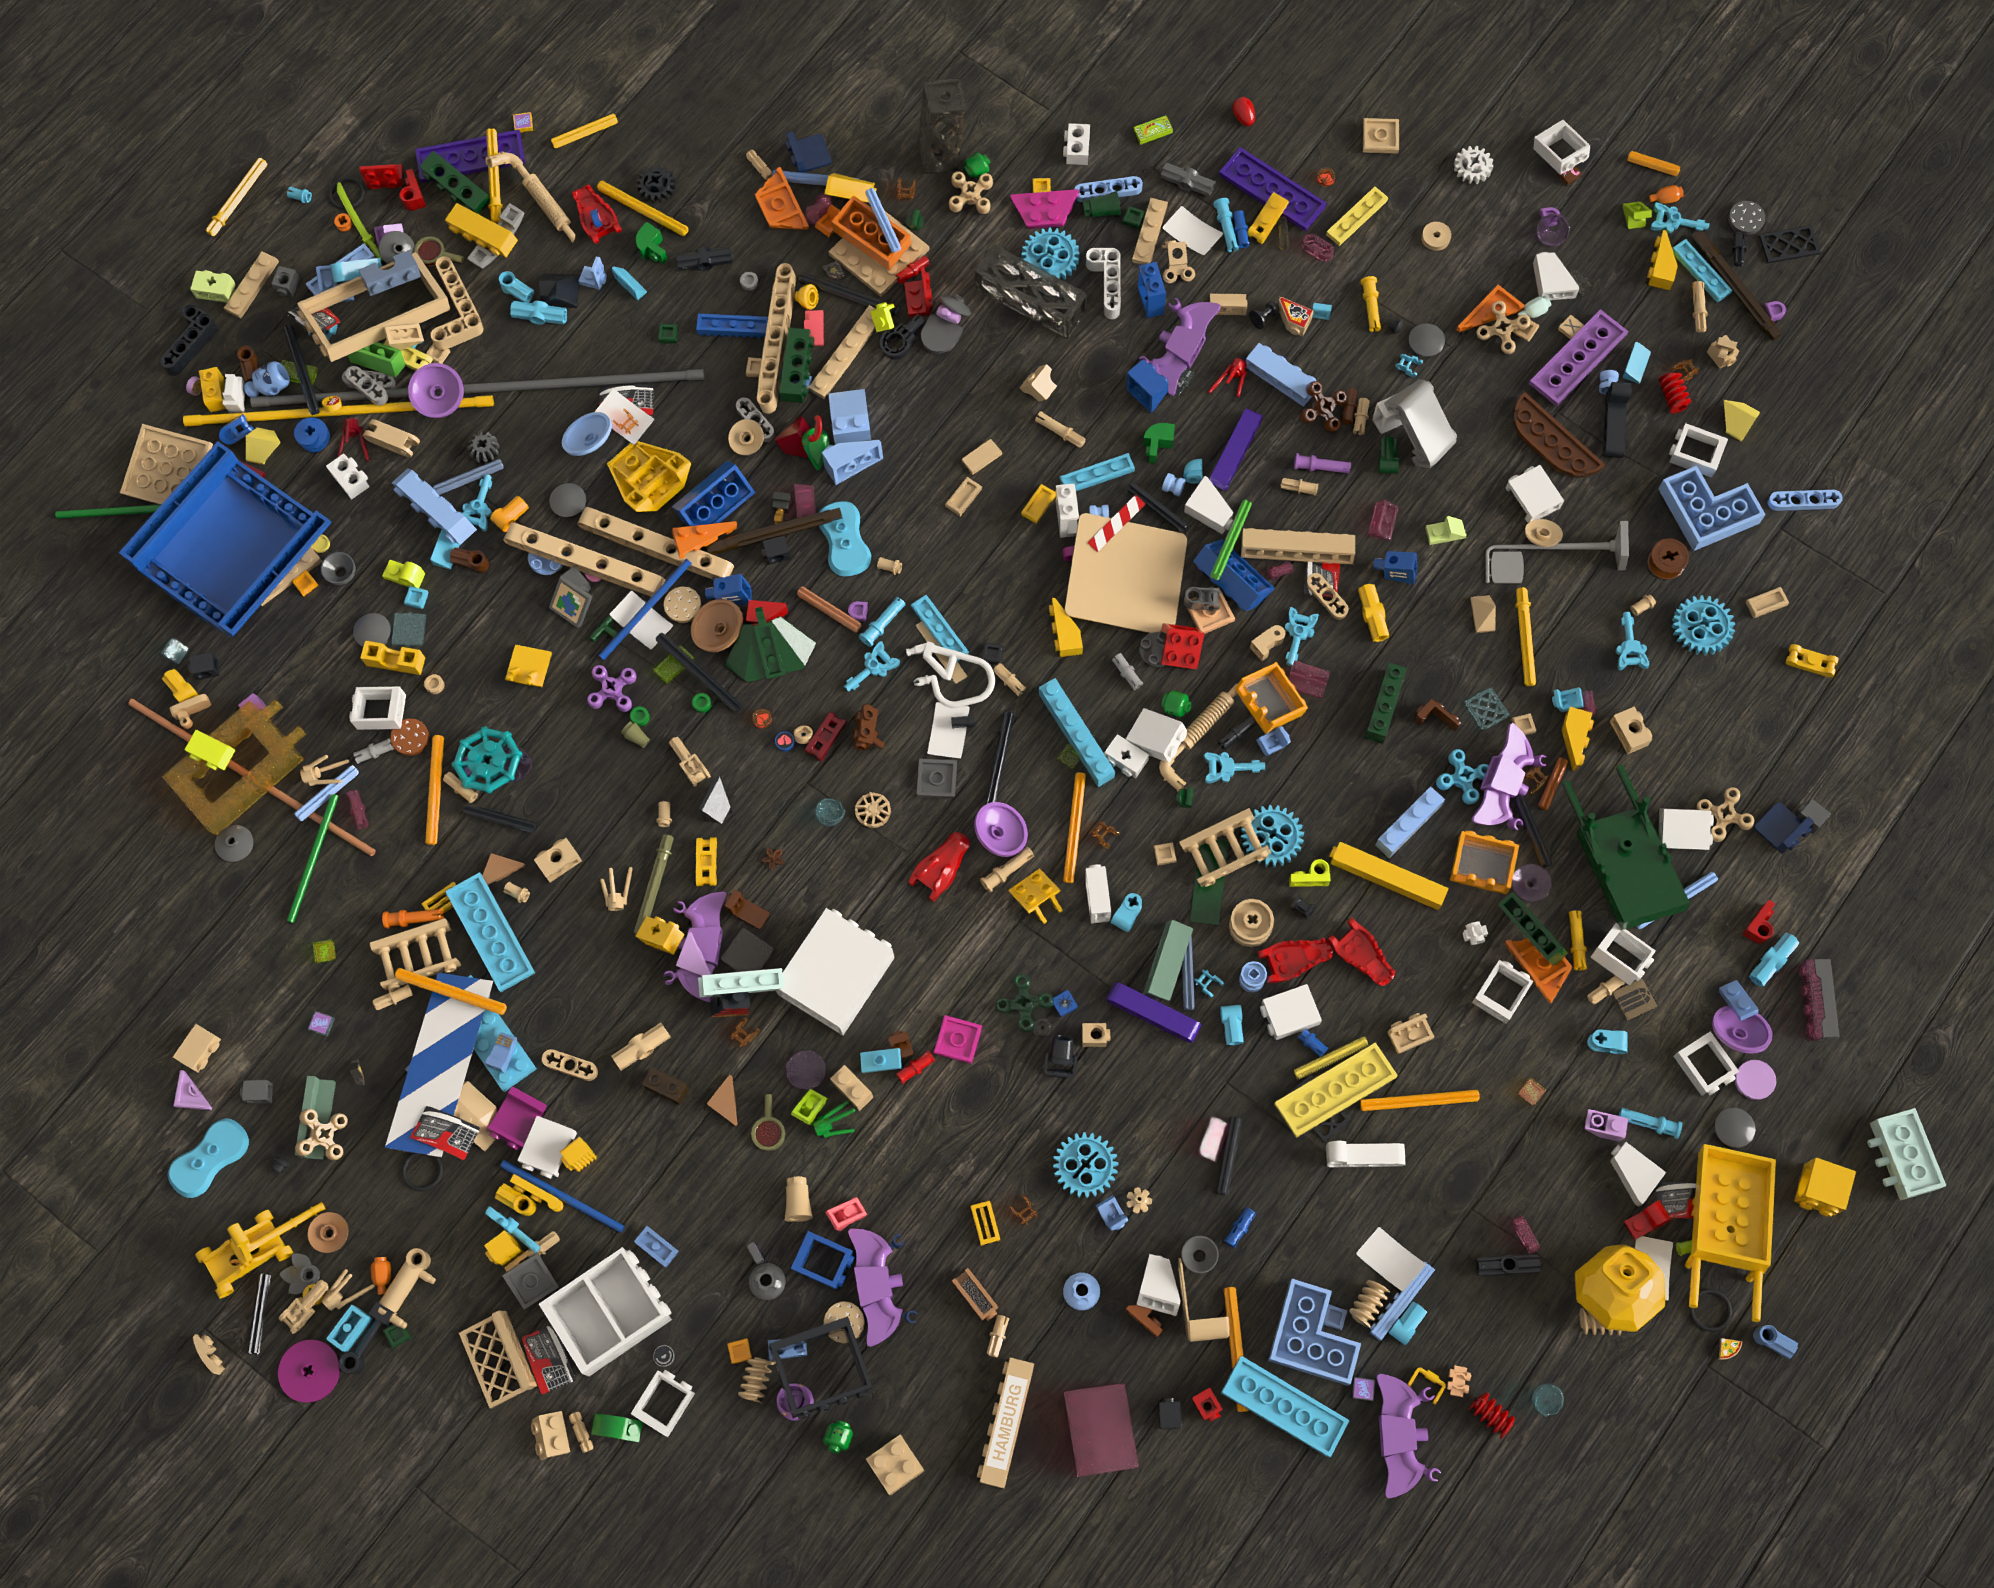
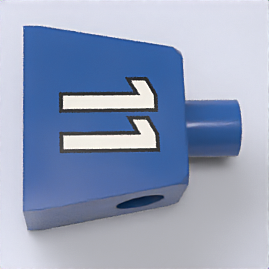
(1398, 566)
(730, 588)

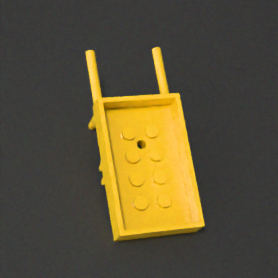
(1738, 1197)

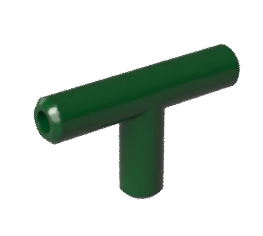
(604, 627)

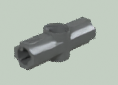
(1188, 179)

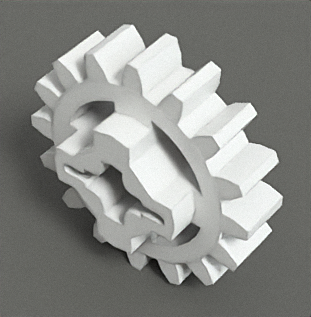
(1473, 165)

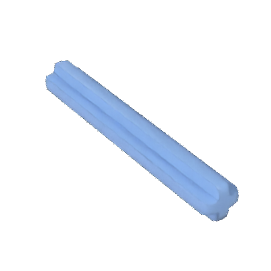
(883, 220)
(322, 796)

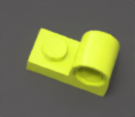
(404, 574)
(1301, 879)

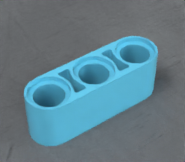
(349, 270)

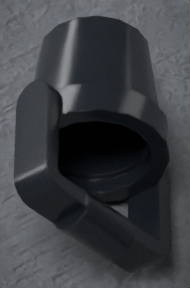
(1062, 1054)

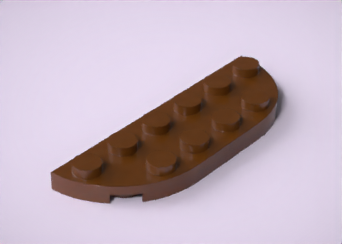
(1552, 440)

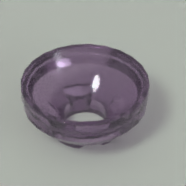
(1549, 237)

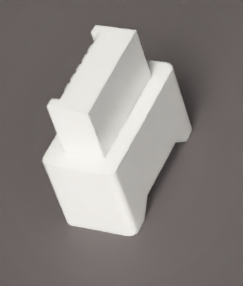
(234, 394)

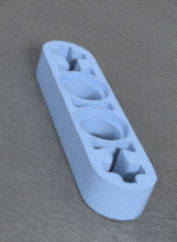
(1107, 186)
(1805, 503)

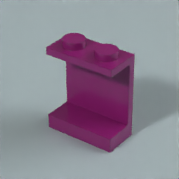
(515, 1118)

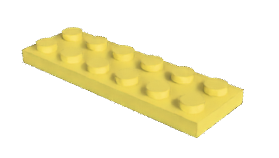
(1335, 1090)

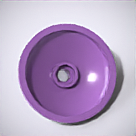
(427, 382)
(1006, 824)
(1744, 1036)

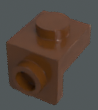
(901, 1041)

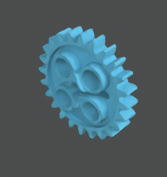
(1051, 254)
(1709, 640)
(1280, 821)
(1099, 1177)

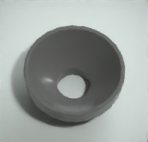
(333, 563)
(1207, 1246)
(774, 1289)

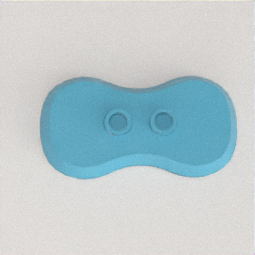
(847, 550)
(221, 1145)

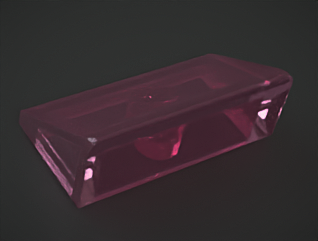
(804, 500)
(1383, 520)
(1213, 1139)

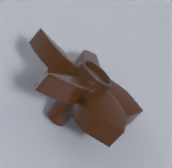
(773, 858)

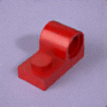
(412, 191)
(1760, 921)
(1648, 1220)

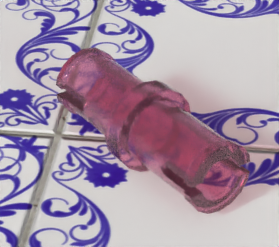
(357, 809)

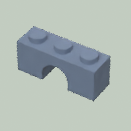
(379, 280)

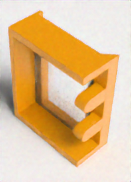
(1271, 697)
(1484, 862)

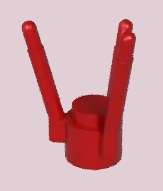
(1235, 369)

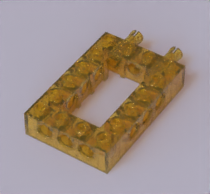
(251, 787)

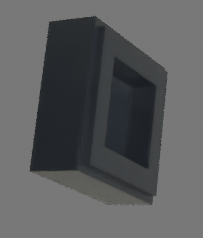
(992, 653)

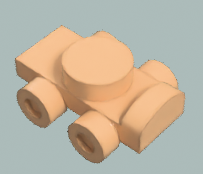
(1457, 1384)

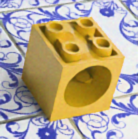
(1824, 1187)

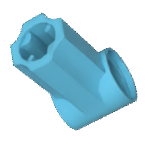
(516, 287)
(1231, 1018)
(1405, 1326)

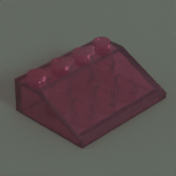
(1100, 1430)

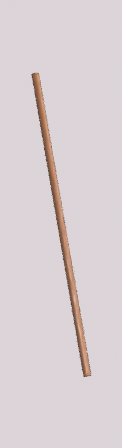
(242, 771)

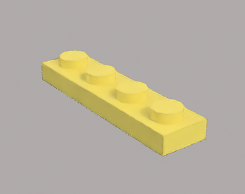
(1357, 216)

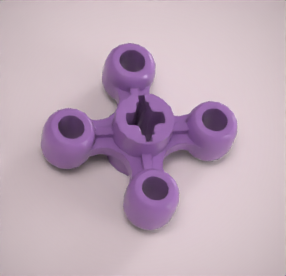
(606, 692)

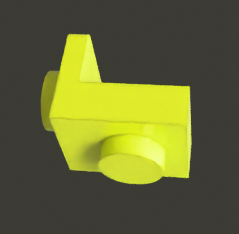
(882, 317)

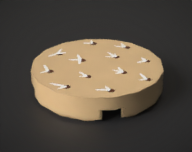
(682, 604)
(842, 1310)

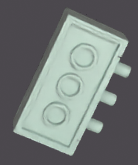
(1906, 1154)

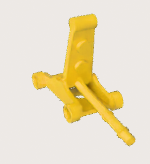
(243, 1242)

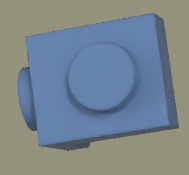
(1273, 741)
(1111, 1213)

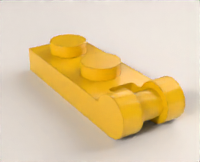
(1268, 217)
(537, 1194)

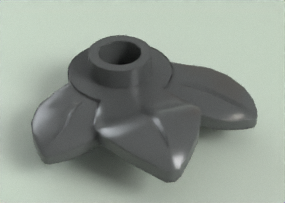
(297, 1274)

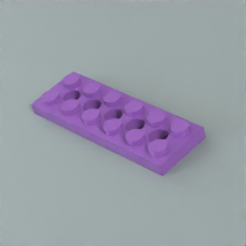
(1577, 346)

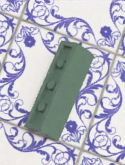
(1168, 960)
(319, 1097)

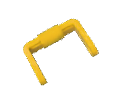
(1432, 1377)

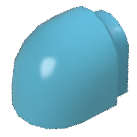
(1193, 471)

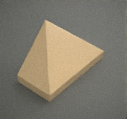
(403, 336)
(1483, 613)

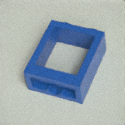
(1151, 287)
(803, 1254)

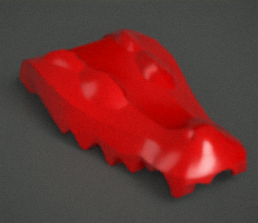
(587, 201)
(940, 866)
(1362, 951)
(1293, 958)

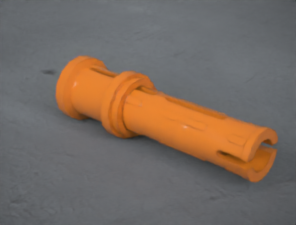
(404, 918)

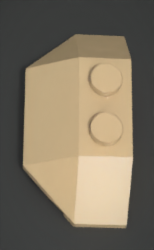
(476, 1110)

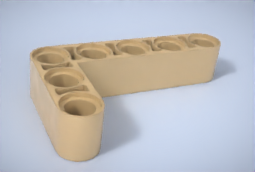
(461, 304)

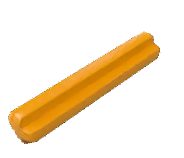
(1653, 163)

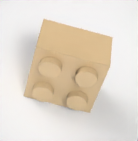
(895, 1465)

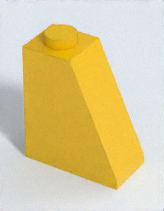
(847, 186)

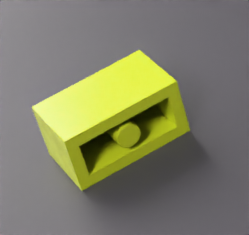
(210, 750)

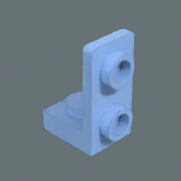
(594, 276)

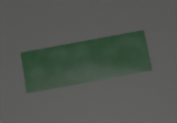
(1208, 900)

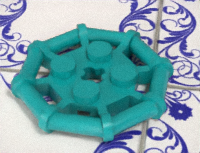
(479, 753)

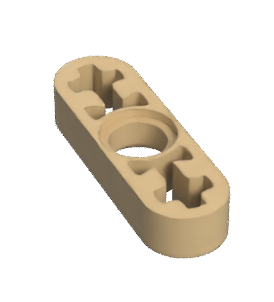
(1340, 602)
(554, 1065)

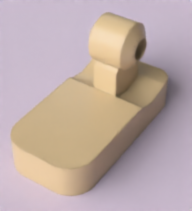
(184, 709)

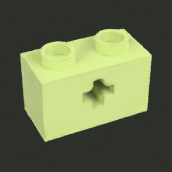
(213, 286)

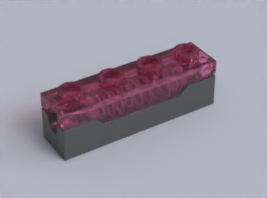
(1819, 1000)

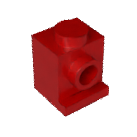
(1207, 1397)

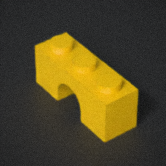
(380, 656)

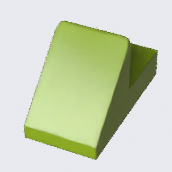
(1636, 214)
(809, 1107)

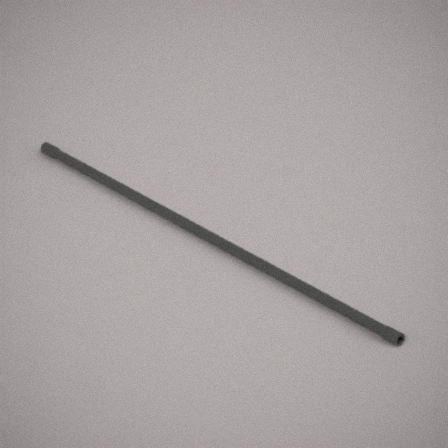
(693, 374)

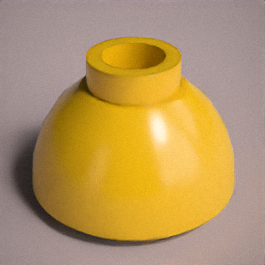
(807, 296)

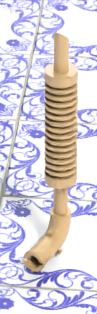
(536, 190)
(1196, 731)

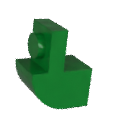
(647, 242)
(1157, 436)
(616, 1427)

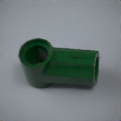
(1388, 457)

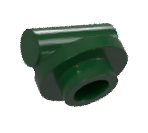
(915, 220)
(1184, 797)

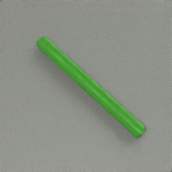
(1230, 540)

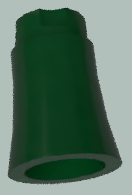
(1102, 205)

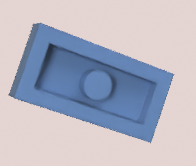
(1738, 1000)
(656, 1246)

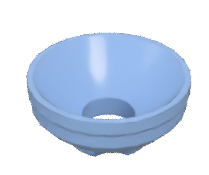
(1081, 1302)

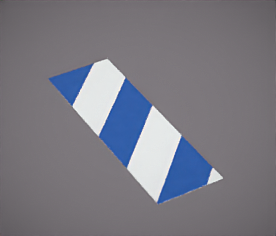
(438, 1061)

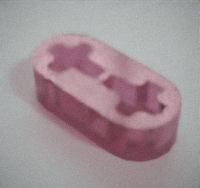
(1318, 247)
(1525, 1234)

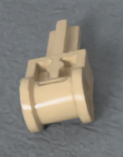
(690, 764)
(301, 1309)

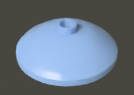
(587, 434)

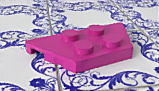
(1045, 208)

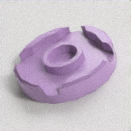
(1755, 1080)

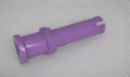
(1313, 463)

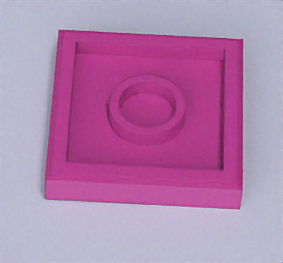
(958, 1039)

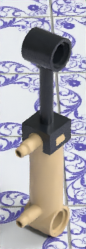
(386, 1308)

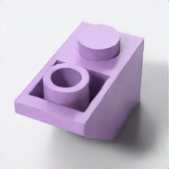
(1606, 1125)

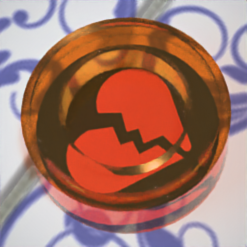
(1326, 177)
(762, 718)

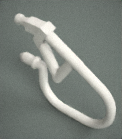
(929, 648)

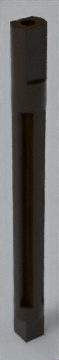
(1736, 285)
(774, 531)

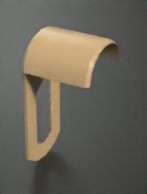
(1204, 1328)

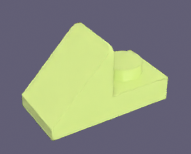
(1446, 531)

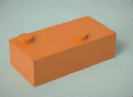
(861, 228)

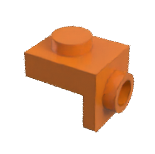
(825, 223)

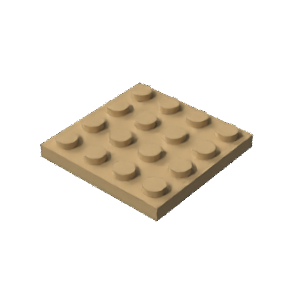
(871, 272)
(161, 463)

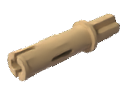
(1699, 306)
(1061, 430)
(545, 1243)

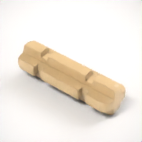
(759, 164)
(581, 1432)

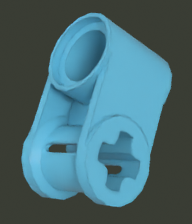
(1126, 915)
(1612, 1041)

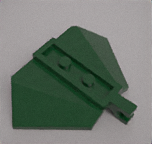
(769, 649)

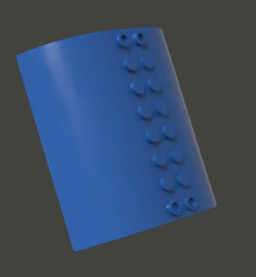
(223, 540)

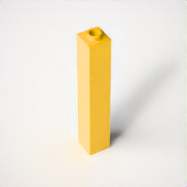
(1388, 875)

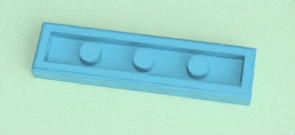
(1701, 270)
(1099, 472)
(937, 625)

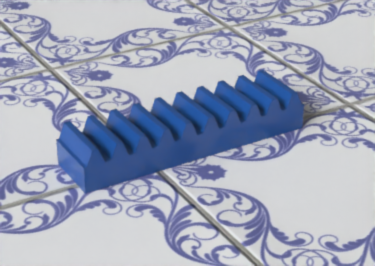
(731, 325)

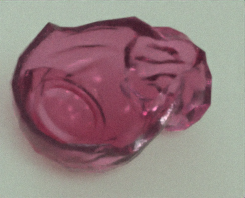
(821, 205)

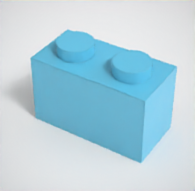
(349, 1328)

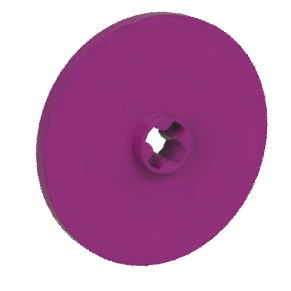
(293, 1374)

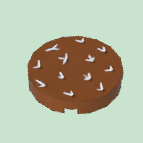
(410, 738)

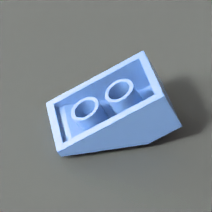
(849, 416)
(850, 458)

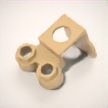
(1177, 266)

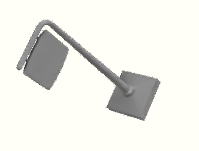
(1509, 566)

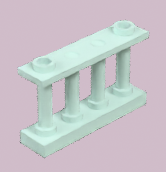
(740, 982)

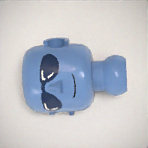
(267, 380)

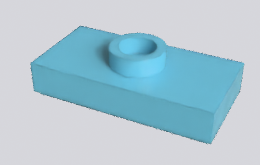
(880, 1060)

